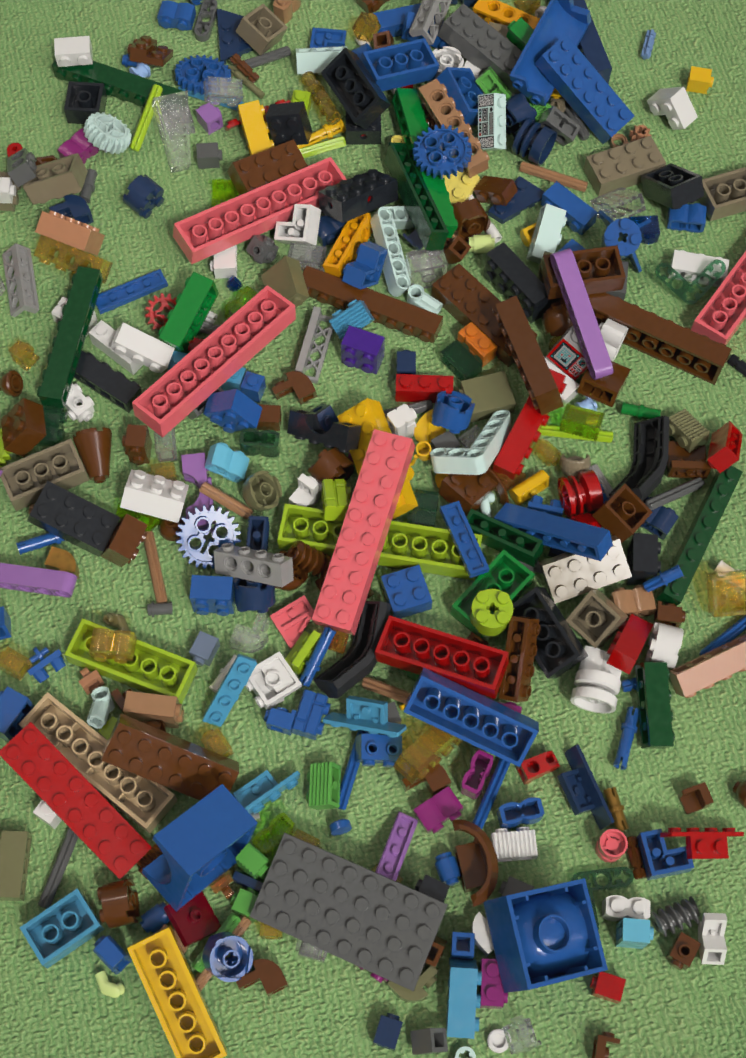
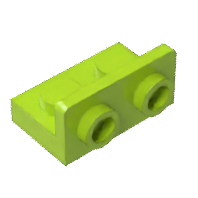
(302, 651)

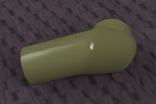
(116, 620)

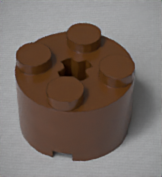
(471, 218)
(331, 465)
(119, 903)

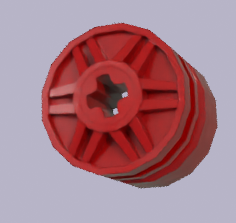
(580, 493)

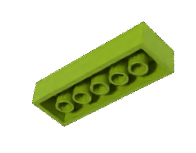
(150, 671)

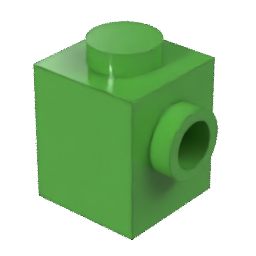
(244, 901)

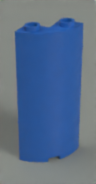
(558, 19)

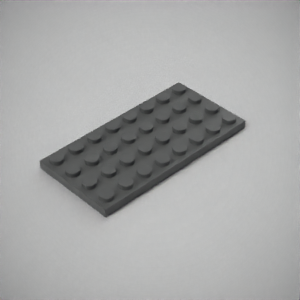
(349, 911)

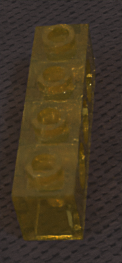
(47, 247)

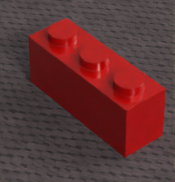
(421, 387)
(724, 447)
(629, 643)

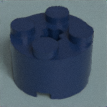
(517, 112)
(143, 196)
(253, 596)

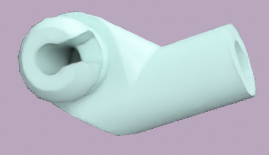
(485, 504)

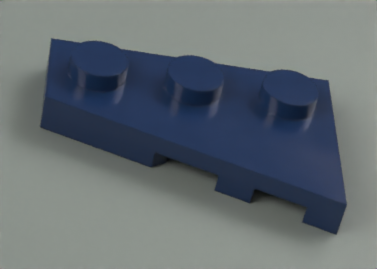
(524, 198)

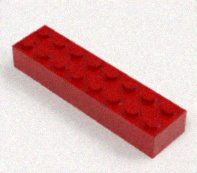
(74, 800)

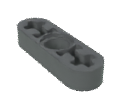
(208, 26)

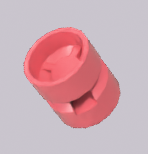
(611, 845)

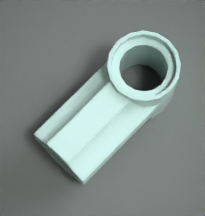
(424, 300)
(100, 707)

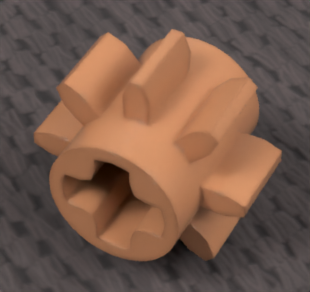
(639, 132)

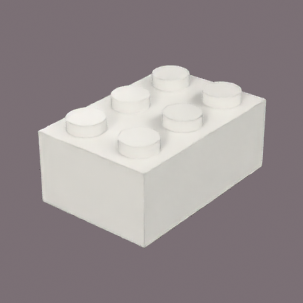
(154, 495)

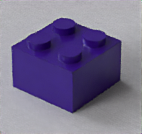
(362, 350)

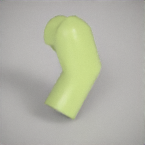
(109, 988)

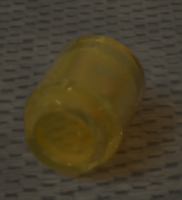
(547, 452)

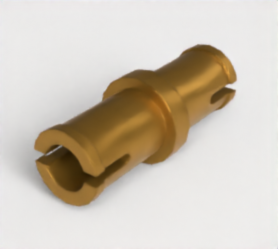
(616, 808)

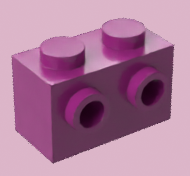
(491, 986)

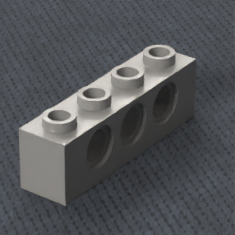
(253, 565)

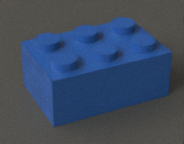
(464, 91)

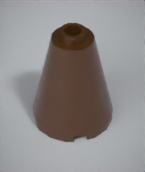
(95, 452)

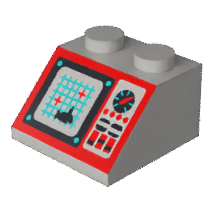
(568, 355)

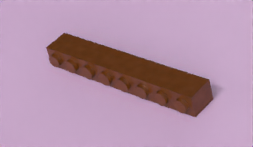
(384, 309)

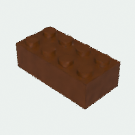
(266, 167)
(599, 269)

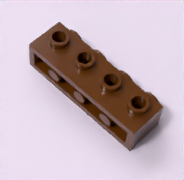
(522, 650)

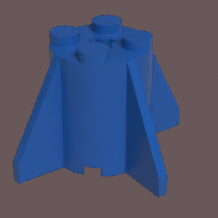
(629, 231)

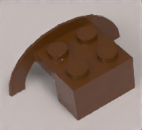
(472, 489)
(476, 862)

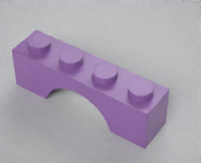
(195, 472)

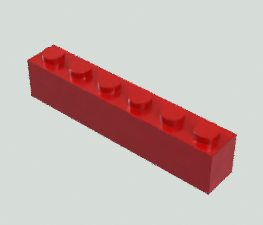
(523, 434)

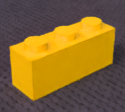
(254, 127)

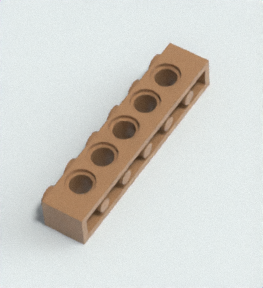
(435, 91)

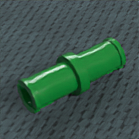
(640, 411)

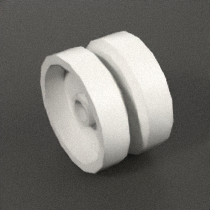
(595, 691)

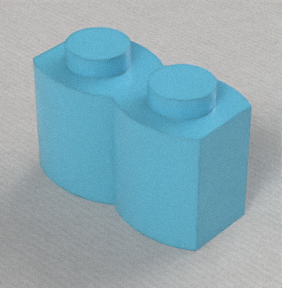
(227, 462)

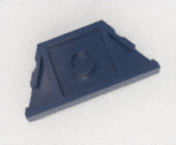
(229, 40)

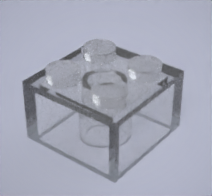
(426, 266)

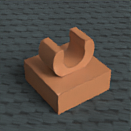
(90, 680)

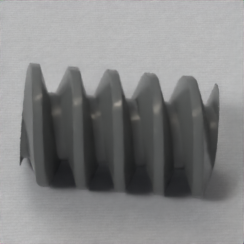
(675, 916)

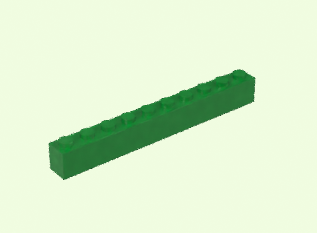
(411, 124)

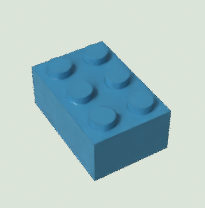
(61, 928)

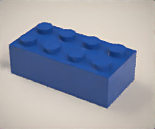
(401, 64)

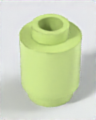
(481, 243)

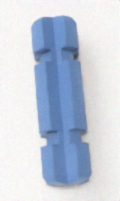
(648, 44)

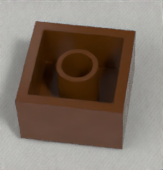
(23, 427)
(622, 513)
(125, 540)

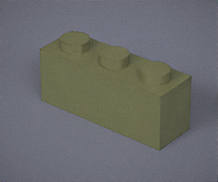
(14, 864)

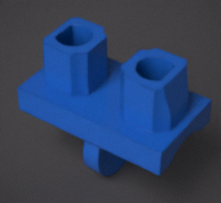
(554, 507)
(38, 670)

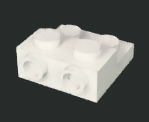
(272, 681)

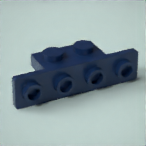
(583, 790)

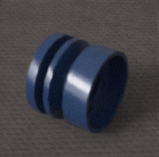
(534, 142)

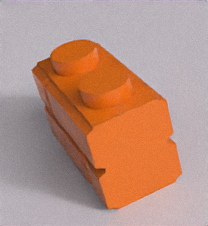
(478, 343)

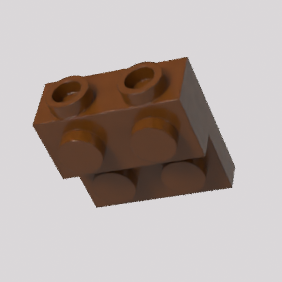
(146, 51)

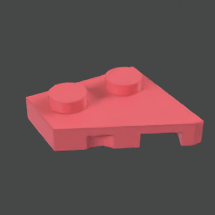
(293, 620)

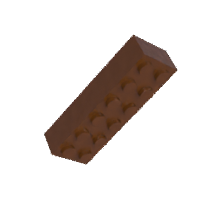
(472, 302)
(528, 356)
(167, 759)

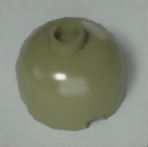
(261, 491)

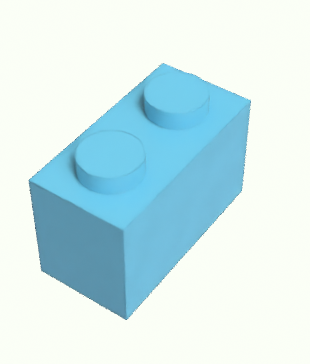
(633, 933)

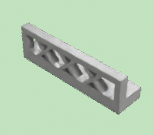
(425, 19)
(23, 278)
(309, 340)

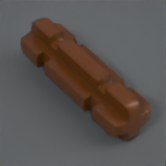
(244, 68)
(635, 858)

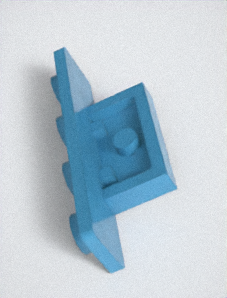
(229, 690)
(365, 715)
(263, 789)

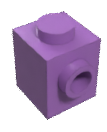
(209, 118)

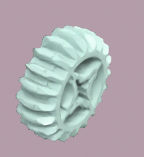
(107, 133)

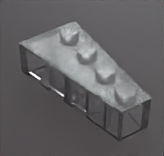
(173, 124)

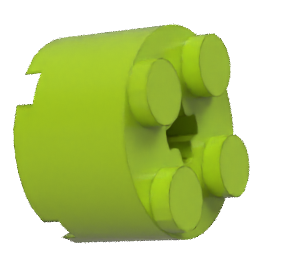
(495, 601)

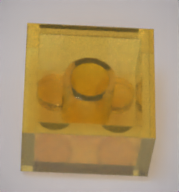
(726, 593)

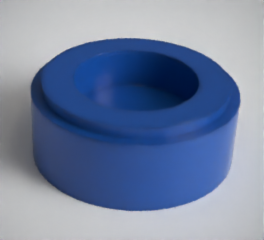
(340, 827)

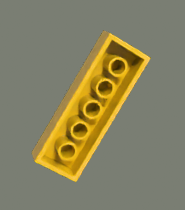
(370, 417)
(176, 996)

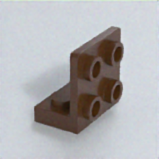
(685, 464)

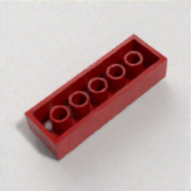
(453, 657)

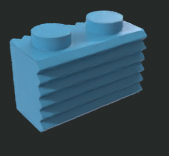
(356, 316)

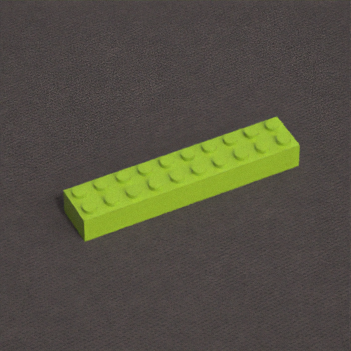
(403, 548)

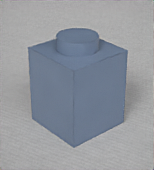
(204, 649)

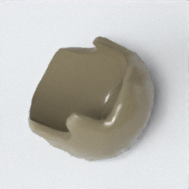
(574, 465)

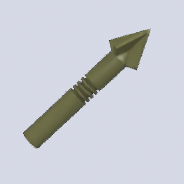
(235, 72)

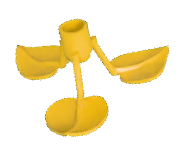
(424, 433)

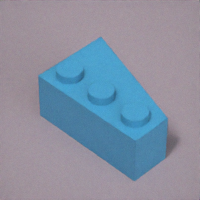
(463, 998)

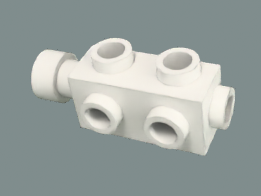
(81, 412)

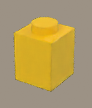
(699, 80)

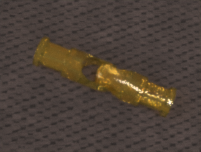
(321, 98)

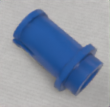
(126, 61)

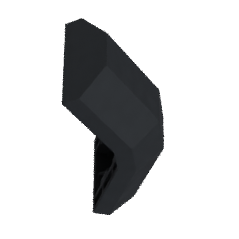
(649, 456)
(361, 654)

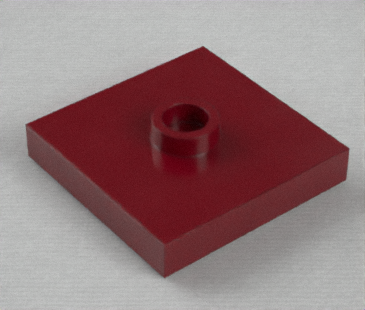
(193, 920)

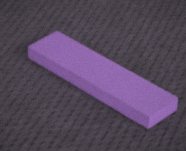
(396, 846)

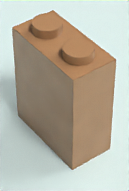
(154, 707)

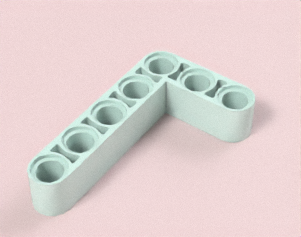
(384, 227)
(482, 452)

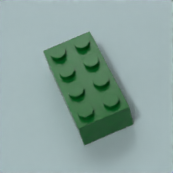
(189, 313)
(505, 575)

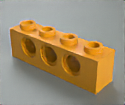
(502, 13)
(345, 248)

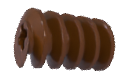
(309, 559)

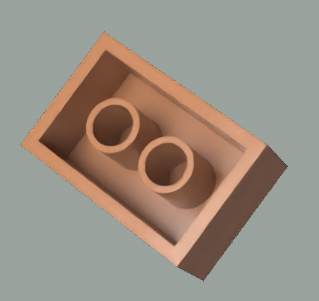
(70, 232)

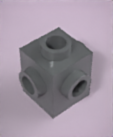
(262, 249)

